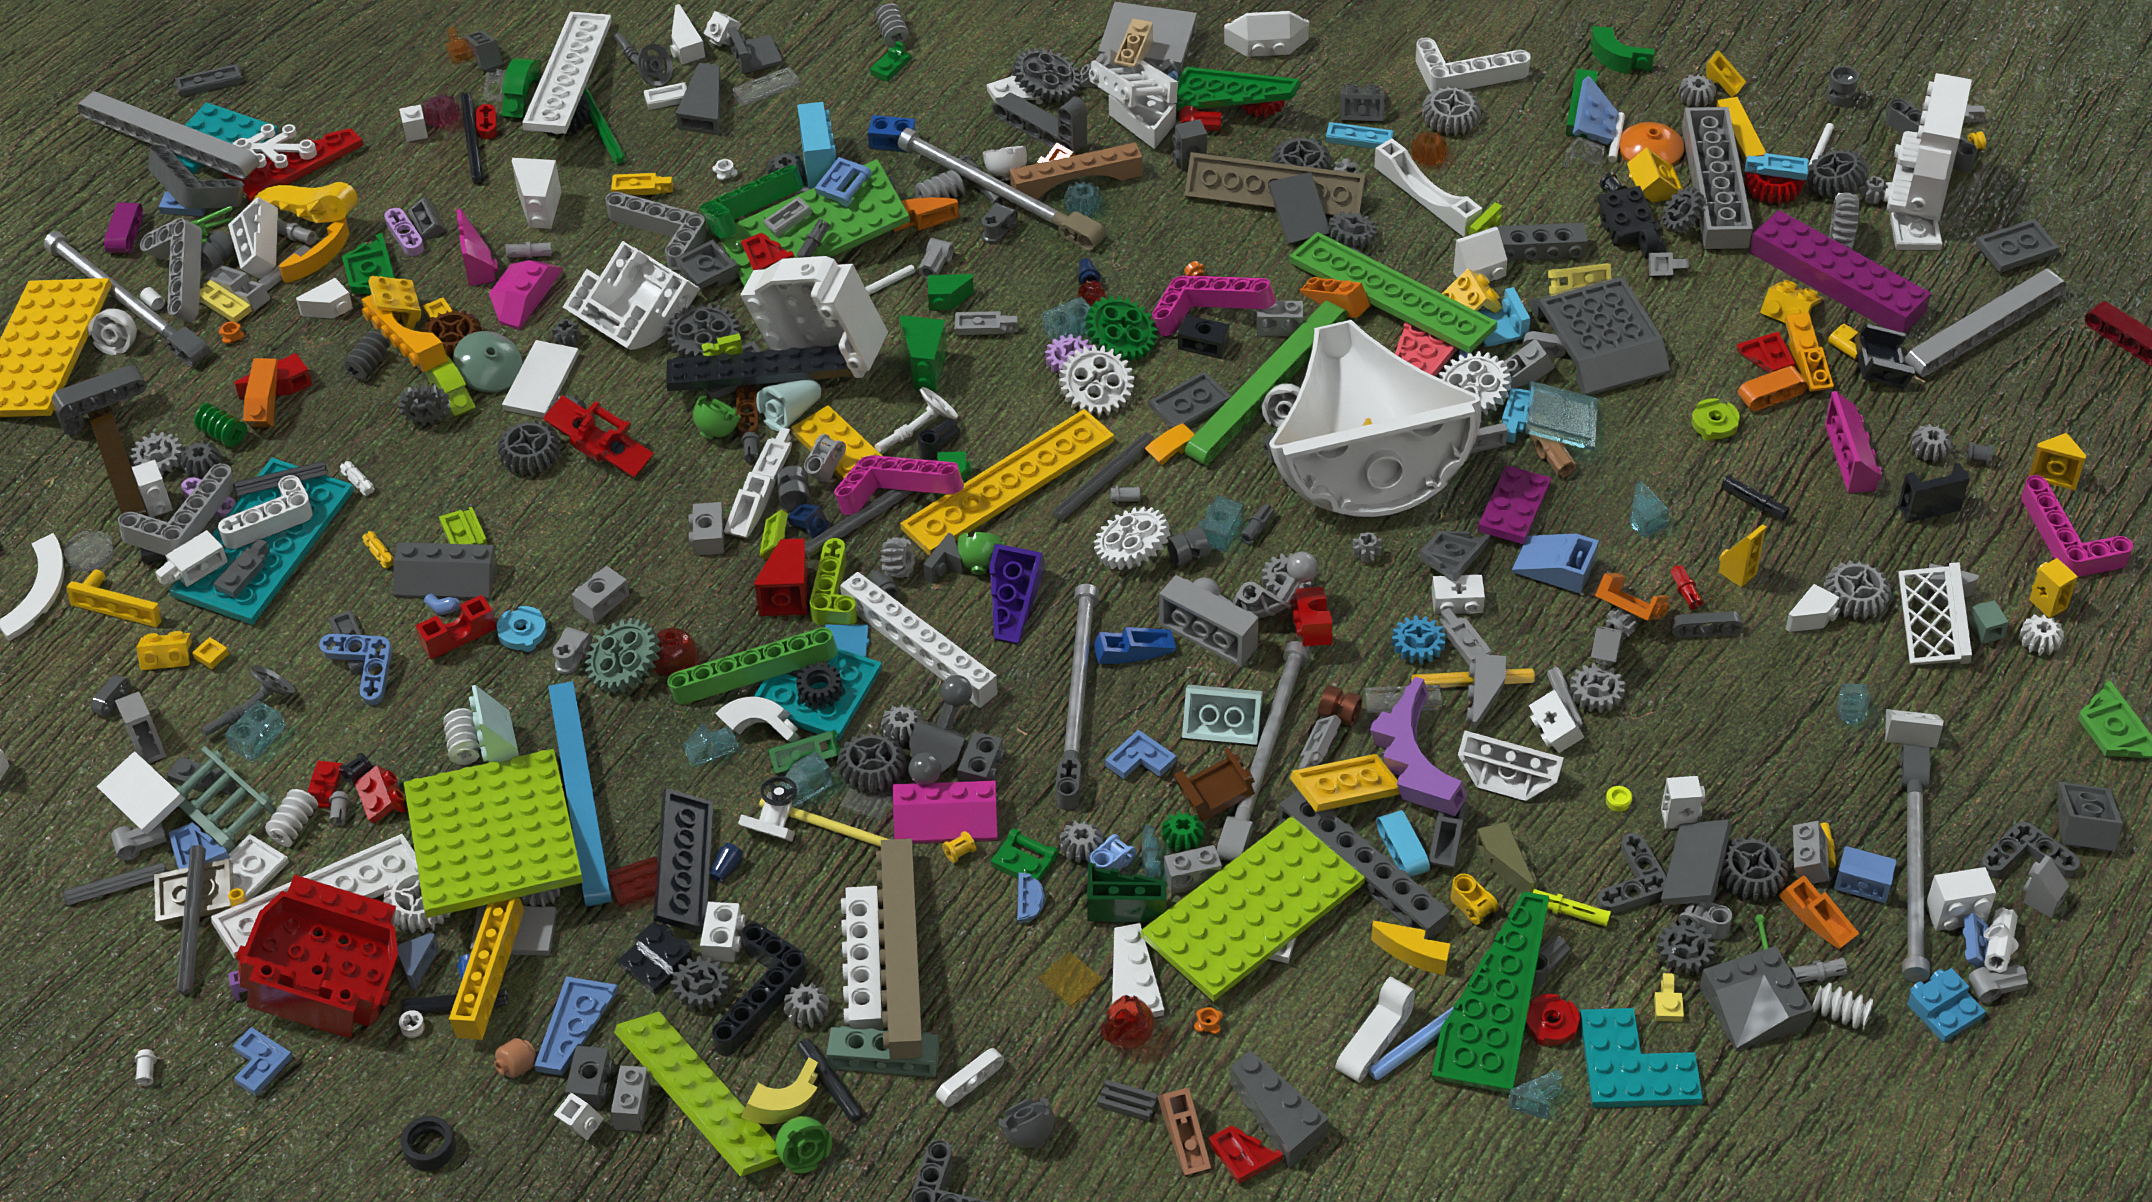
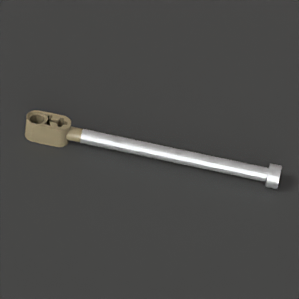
(1074, 228)

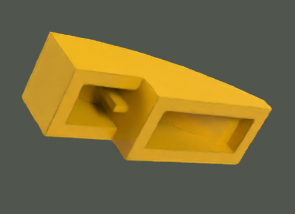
(1411, 946)

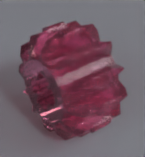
(440, 110)

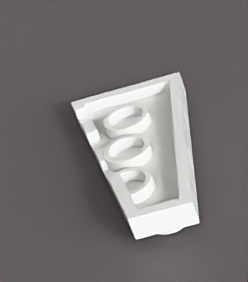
(1133, 969)

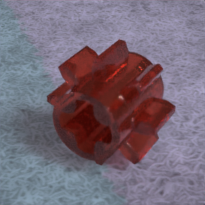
(1091, 292)

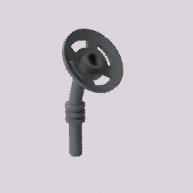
(650, 64)
(269, 684)

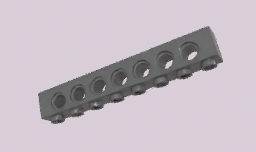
(1373, 867)

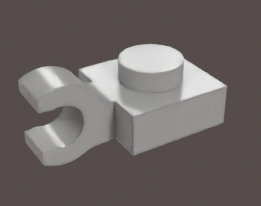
(1663, 264)

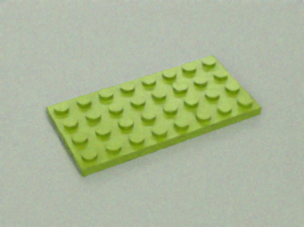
(1252, 908)

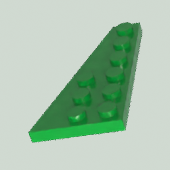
(1220, 88)

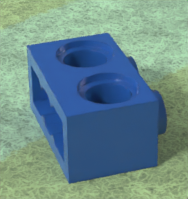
(886, 130)

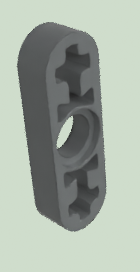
(1691, 624)

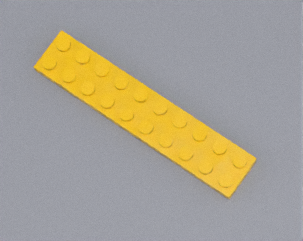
(1008, 481)

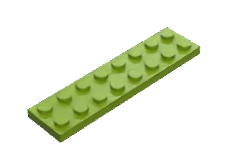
(698, 1093)

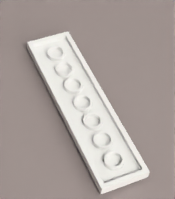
(362, 873)

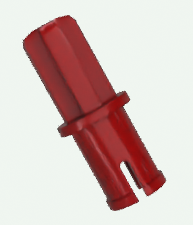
(1686, 586)

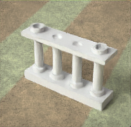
(1134, 82)

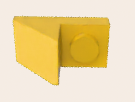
(1721, 71)

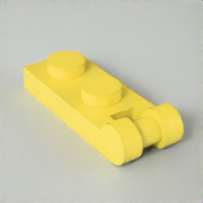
(1578, 276)
(223, 302)

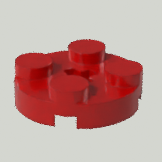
(1552, 1033)

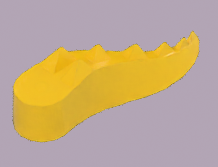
(313, 204)

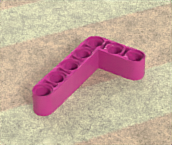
(1209, 292)
(895, 473)
(2063, 540)

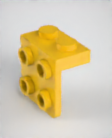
(1473, 291)
(396, 296)
(1788, 299)

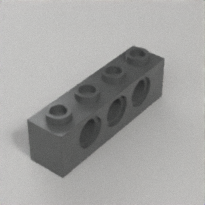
(1544, 241)

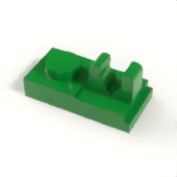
(891, 62)

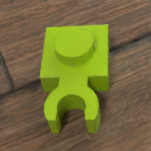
(729, 344)

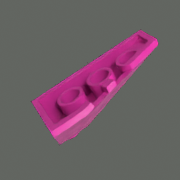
(476, 255)

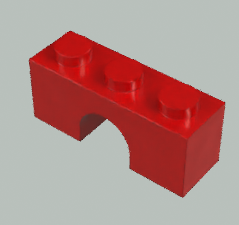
(1310, 616)
(474, 621)

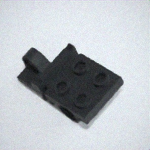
(1630, 219)

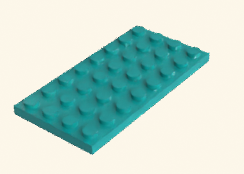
(286, 548)

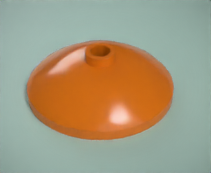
(1656, 137)

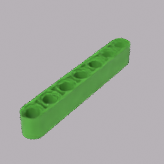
(752, 666)

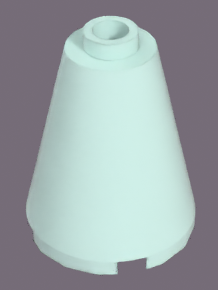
(787, 402)

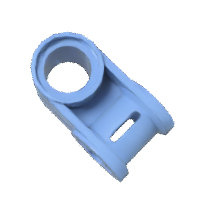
(1113, 854)

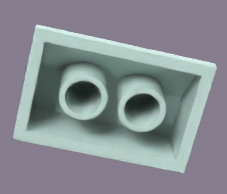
(1222, 714)

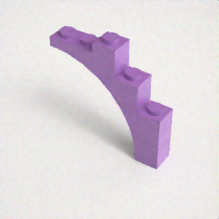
(1418, 778)

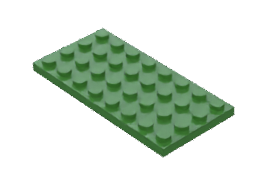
(871, 213)

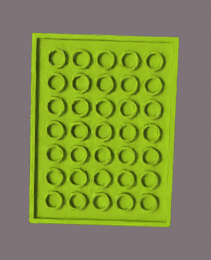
(491, 833)

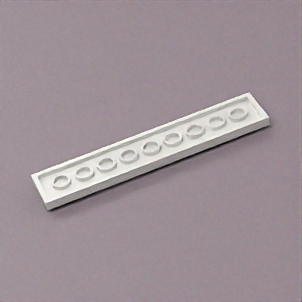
(567, 73)

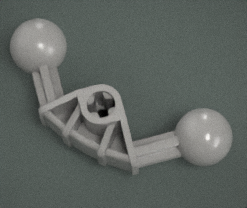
(1252, 597)

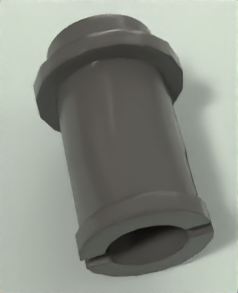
(750, 442)

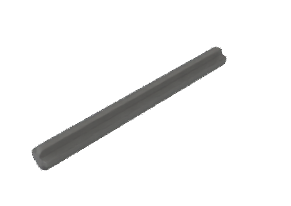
(1102, 477)
(856, 520)
(191, 919)

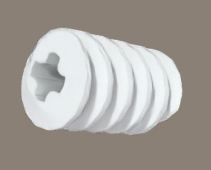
(461, 736)
(290, 816)
(1842, 1006)

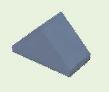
(417, 957)

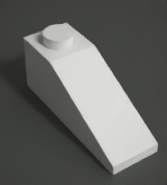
(686, 41)

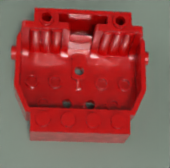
(285, 952)

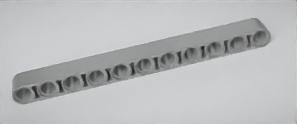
(167, 133)

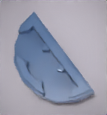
(1030, 898)

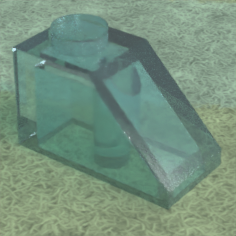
(1647, 511)
(810, 776)

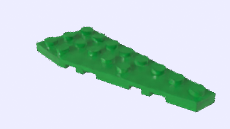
(1488, 1022)

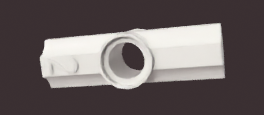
(2001, 940)

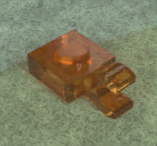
(457, 48)

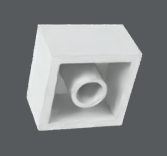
(1958, 895)

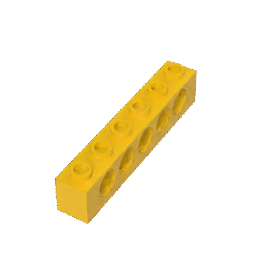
(486, 968)

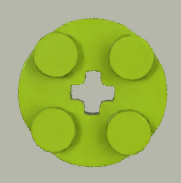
(1713, 429)

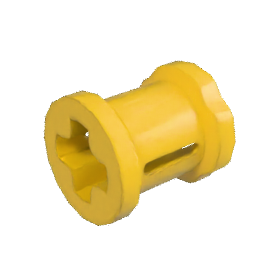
(959, 847)

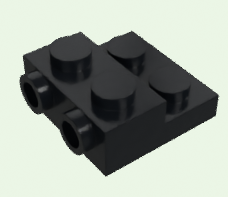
(655, 957)

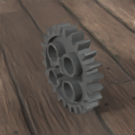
(1046, 74)
(699, 326)

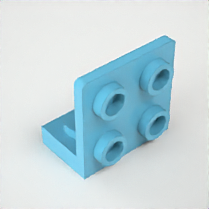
(1511, 320)

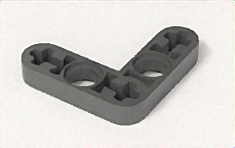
(2029, 844)
(1642, 882)

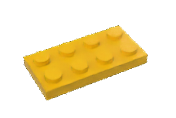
(830, 423)
(1345, 782)

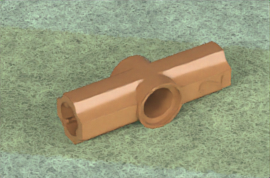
(1556, 455)

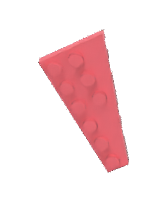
(1424, 349)

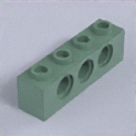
(871, 1058)

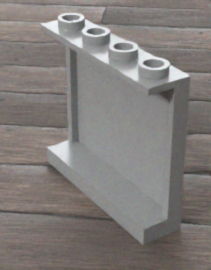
(1170, 32)

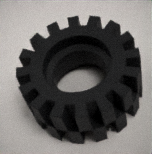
(817, 674)

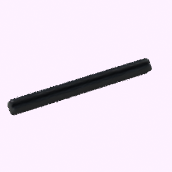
(471, 138)

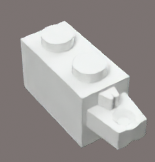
(192, 560)

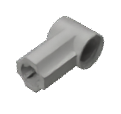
(936, 255)
(130, 841)
(1991, 984)

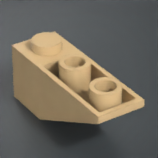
(1135, 43)

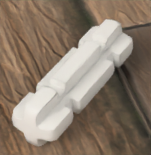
(357, 478)

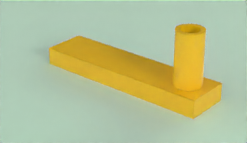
(111, 603)

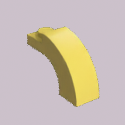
(782, 1104)

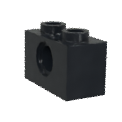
(1203, 336)

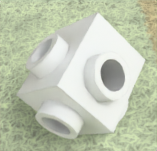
(718, 28)

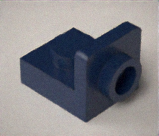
(810, 518)

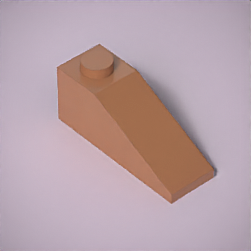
(1184, 1130)

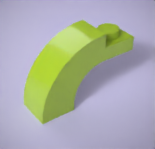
(450, 379)

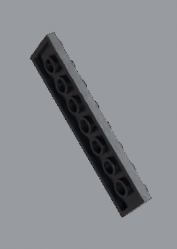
(756, 368)

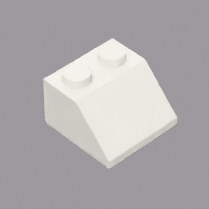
(1481, 254)

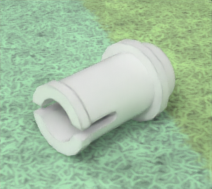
(145, 1061)

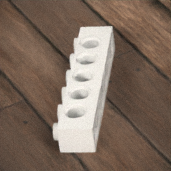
(862, 902)

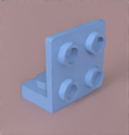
(1865, 874)

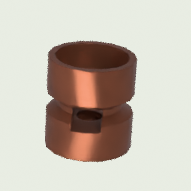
(1334, 699)

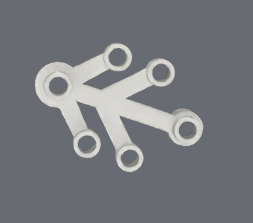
(306, 148)

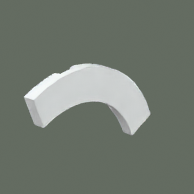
(43, 592)

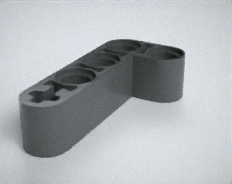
(95, 394)

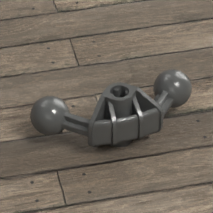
(937, 745)

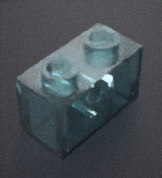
(1222, 522)

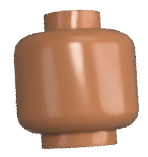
(514, 1058)

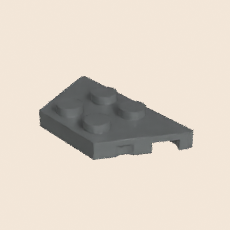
(1453, 552)

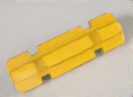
(378, 549)

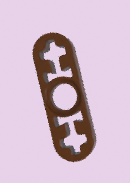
(742, 404)

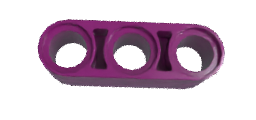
(123, 228)

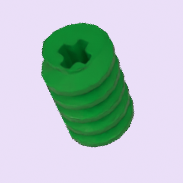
(219, 425)

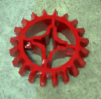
(1772, 188)

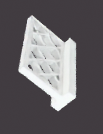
(1956, 610)

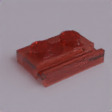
(634, 881)

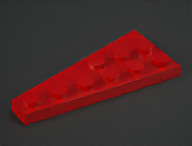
(328, 149)

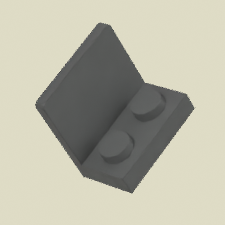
(753, 53)
(1362, 102)

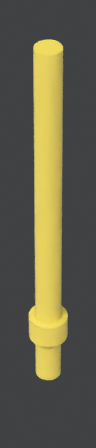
(833, 825)

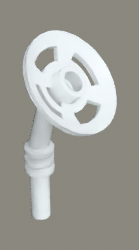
(934, 408)

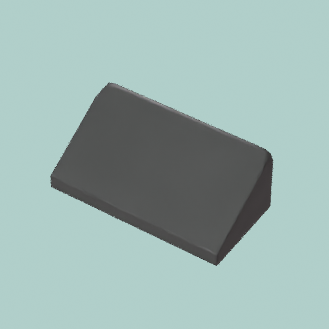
(427, 219)

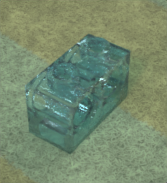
(1066, 319)
(255, 730)

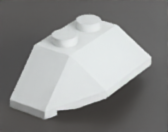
(1266, 33)
(1508, 766)

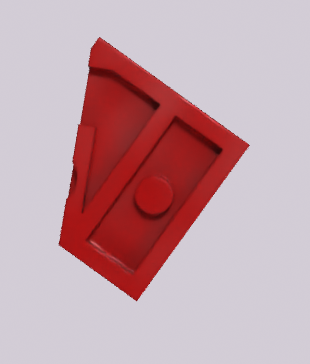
(764, 252)
(1767, 352)
(1242, 1154)

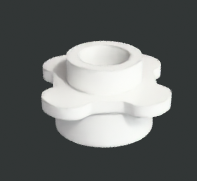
(724, 169)

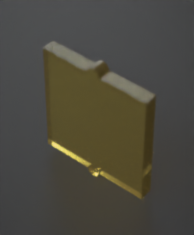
(1070, 979)

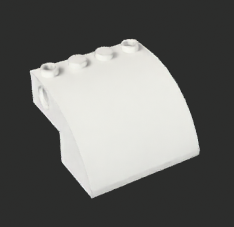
(631, 298)

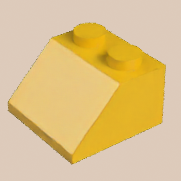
(1654, 176)

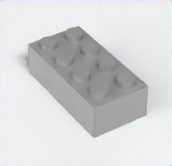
(1208, 620)

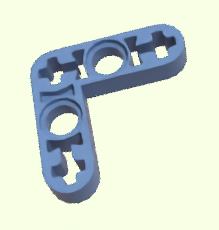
(368, 654)

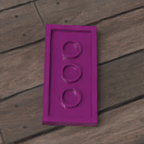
(1514, 504)

